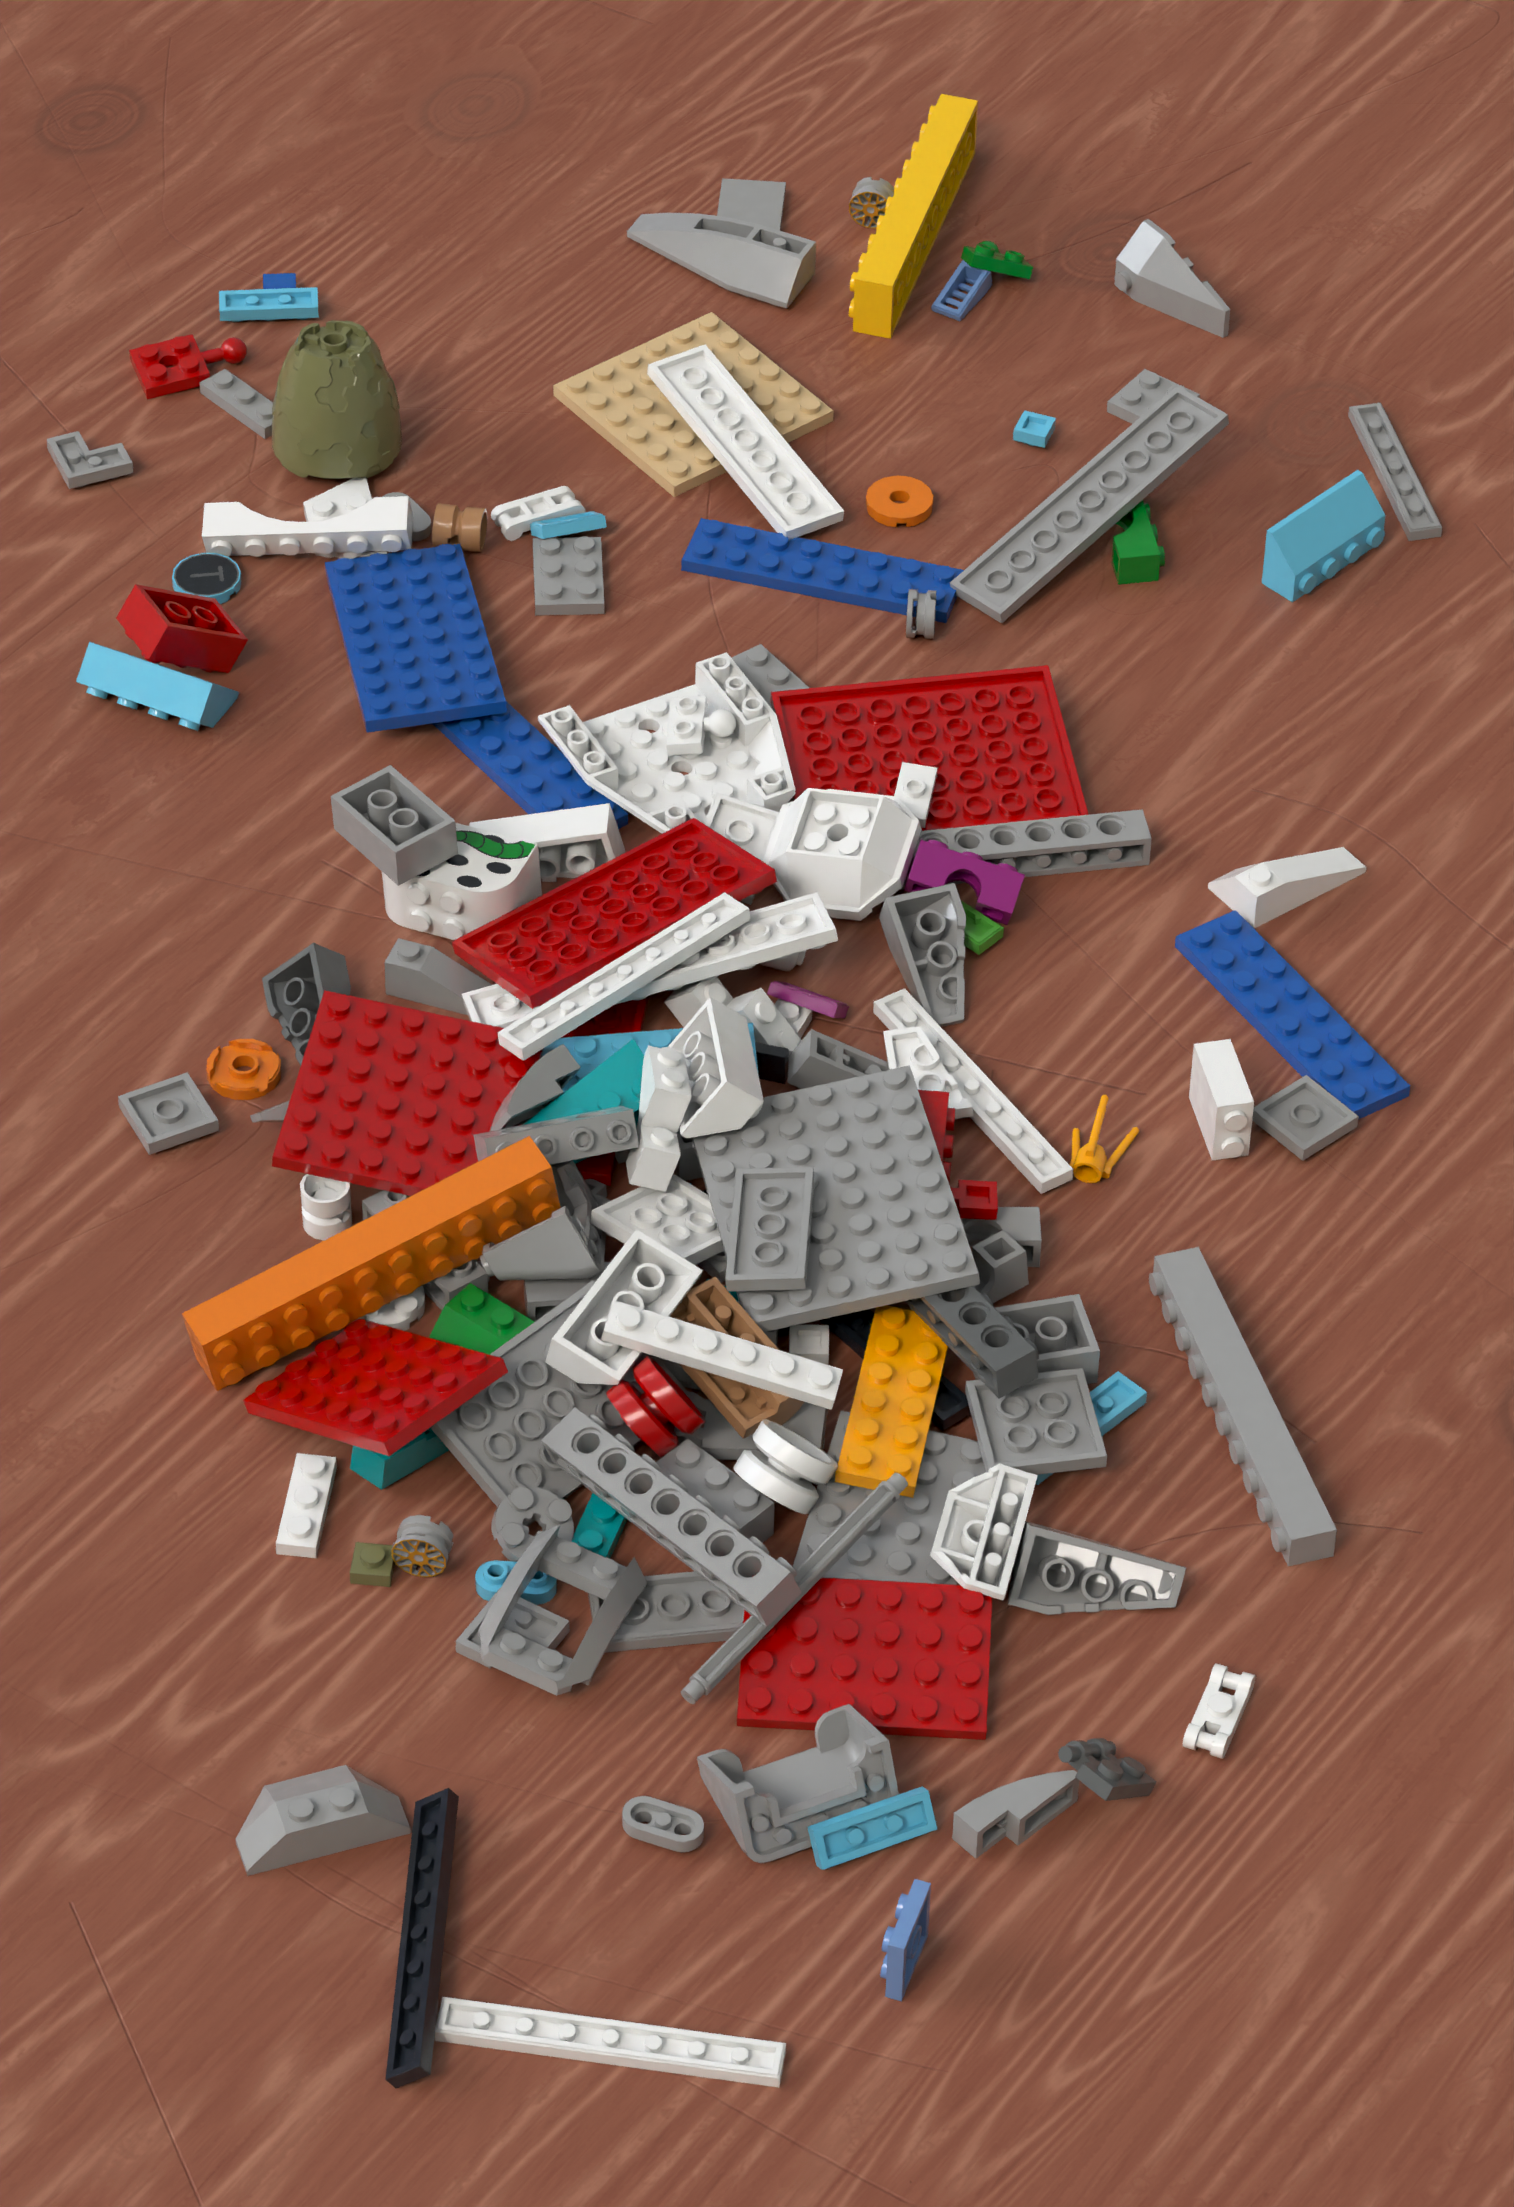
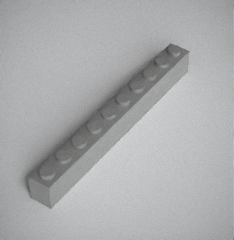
(1243, 1407)

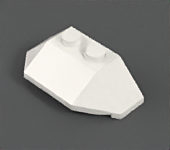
(984, 1528)

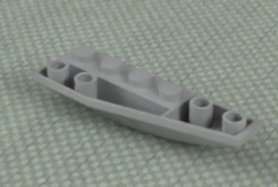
(732, 253)

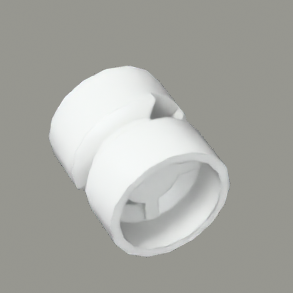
(325, 1206)

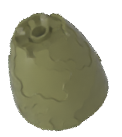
(335, 405)

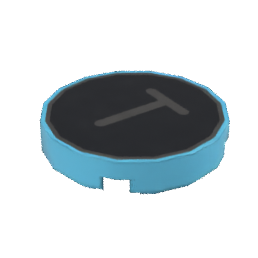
(207, 576)

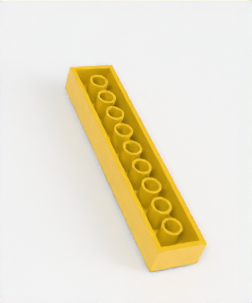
(913, 216)

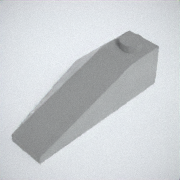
(929, 948)

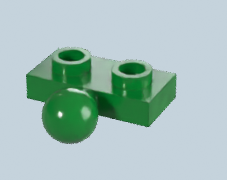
(988, 257)

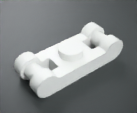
(517, 515)
(1219, 1711)

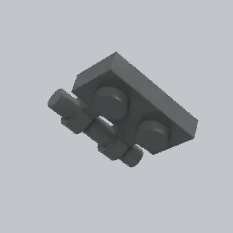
(1105, 1773)

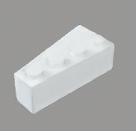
(567, 839)

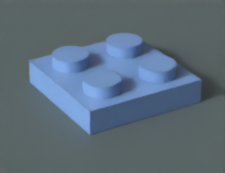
(906, 1940)

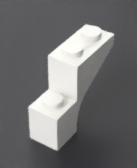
(756, 1006)
(661, 1110)

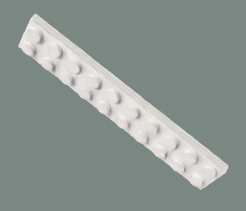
(768, 935)

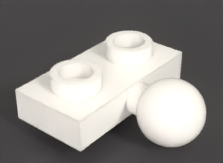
(690, 721)

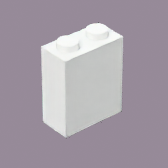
(1221, 1099)

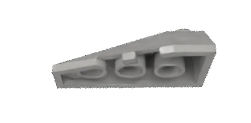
(1160, 279)
(1077, 1574)

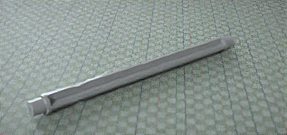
(807, 1575)

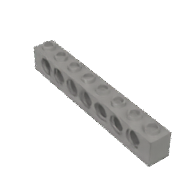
(1054, 843)
(673, 1516)

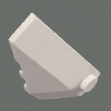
(1280, 885)

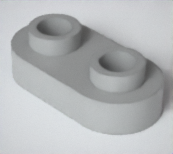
(664, 1824)

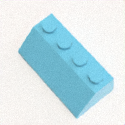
(1322, 537)
(154, 686)

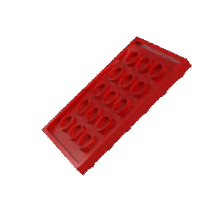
(375, 1386)
(891, 1649)

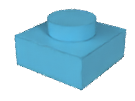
(1034, 429)

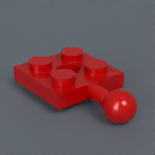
(188, 363)

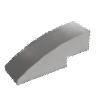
(536, 1088)
(1014, 1811)

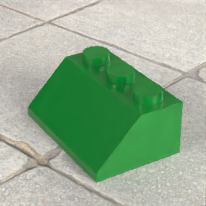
(478, 1321)

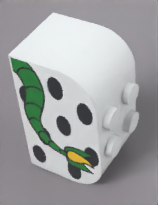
(469, 889)

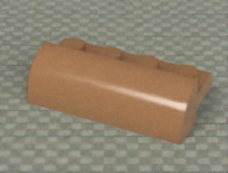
(738, 1402)

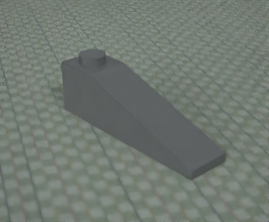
(297, 988)

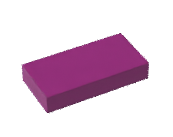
(808, 999)

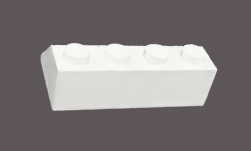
(719, 1071)
(639, 1275)

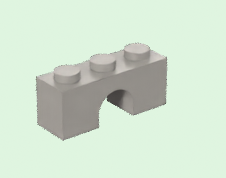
(1019, 1222)
(1000, 1266)

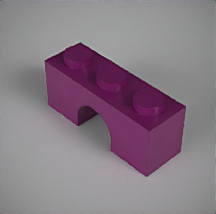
(994, 885)

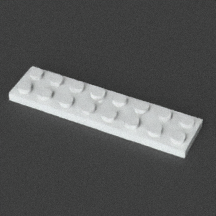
(745, 442)

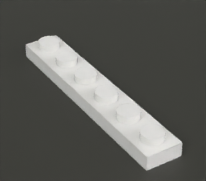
(722, 1354)

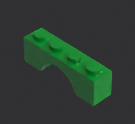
(1135, 551)

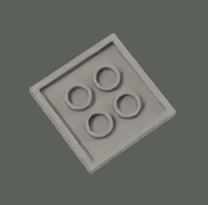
(1038, 1426)

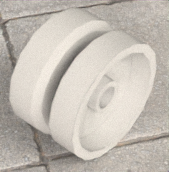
(785, 1466)

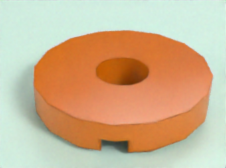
(884, 493)
(243, 1084)

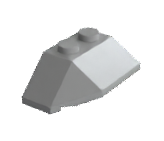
(317, 1818)

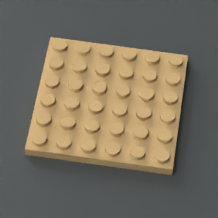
(647, 429)

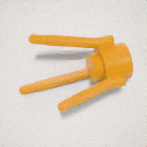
(1090, 1161)

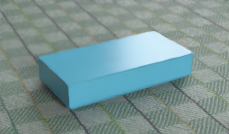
(568, 524)

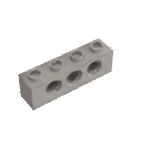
(568, 1136)

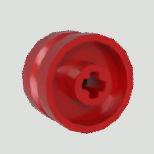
(650, 1412)

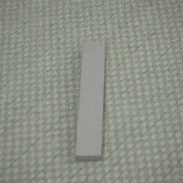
(1395, 472)

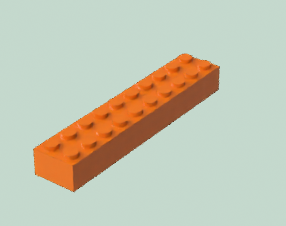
(371, 1263)

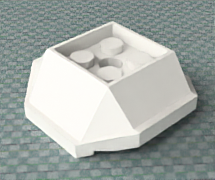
(844, 848)

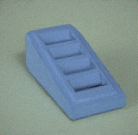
(964, 273)

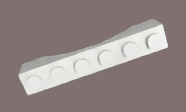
(375, 526)

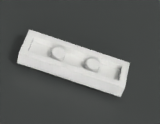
(306, 1505)

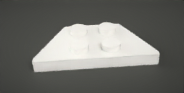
(338, 502)

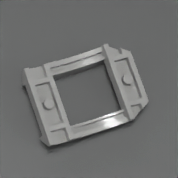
(582, 1569)

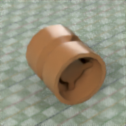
(460, 527)

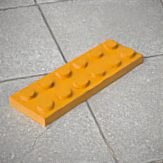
(892, 1401)

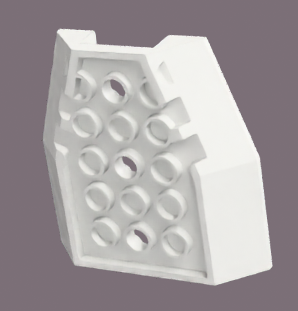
(636, 772)

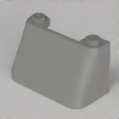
(557, 1247)
(779, 1800)

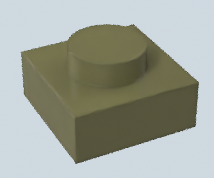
(372, 1564)

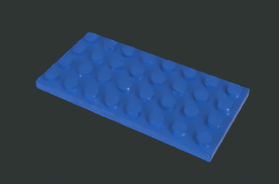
(414, 638)

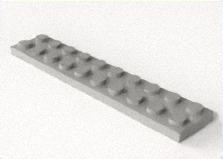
(1089, 504)

